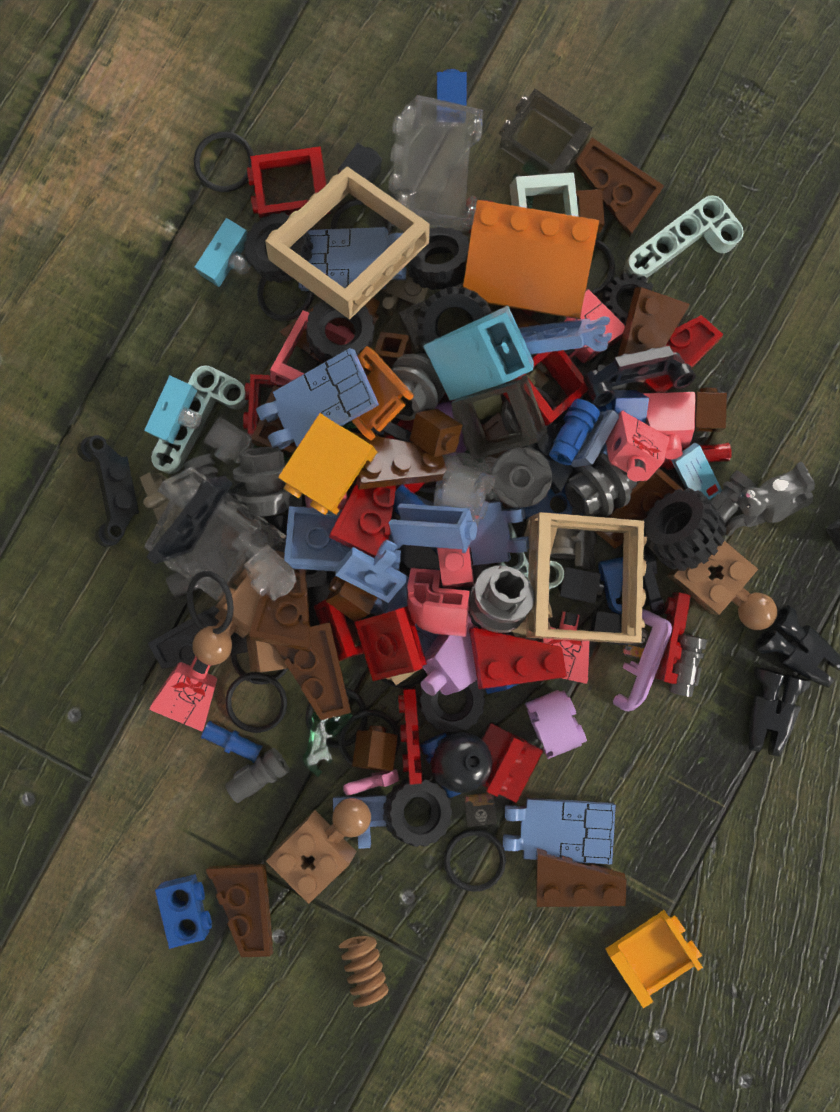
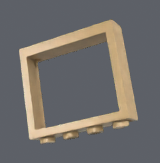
(375, 276)
(633, 571)

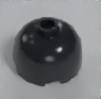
(461, 762)

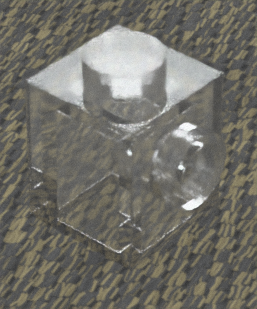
(228, 441)
(270, 573)

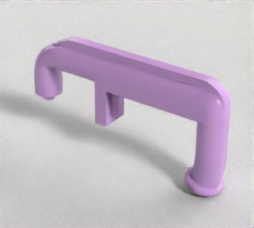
(648, 663)

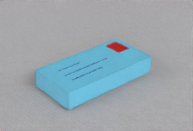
(696, 471)

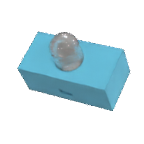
(224, 254)
(173, 411)

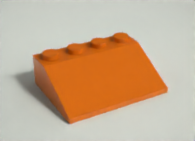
(530, 258)

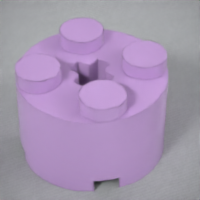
(554, 723)

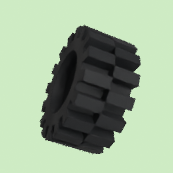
(620, 285)

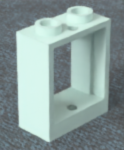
(543, 185)

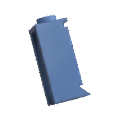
(433, 527)

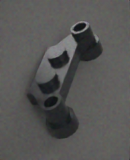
(637, 367)
(115, 487)

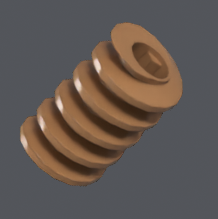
(366, 970)

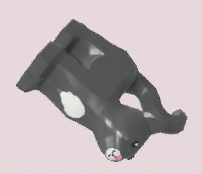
(773, 499)

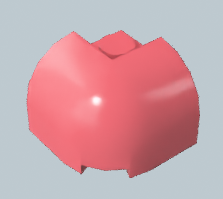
(436, 608)

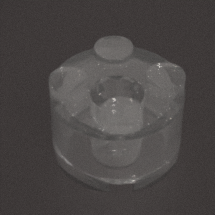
(465, 489)

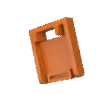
(388, 392)

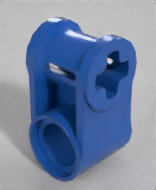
(612, 575)

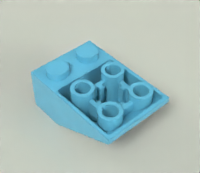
(480, 355)

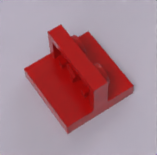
(391, 644)
(512, 762)

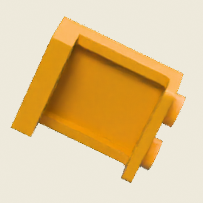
(326, 464)
(653, 955)

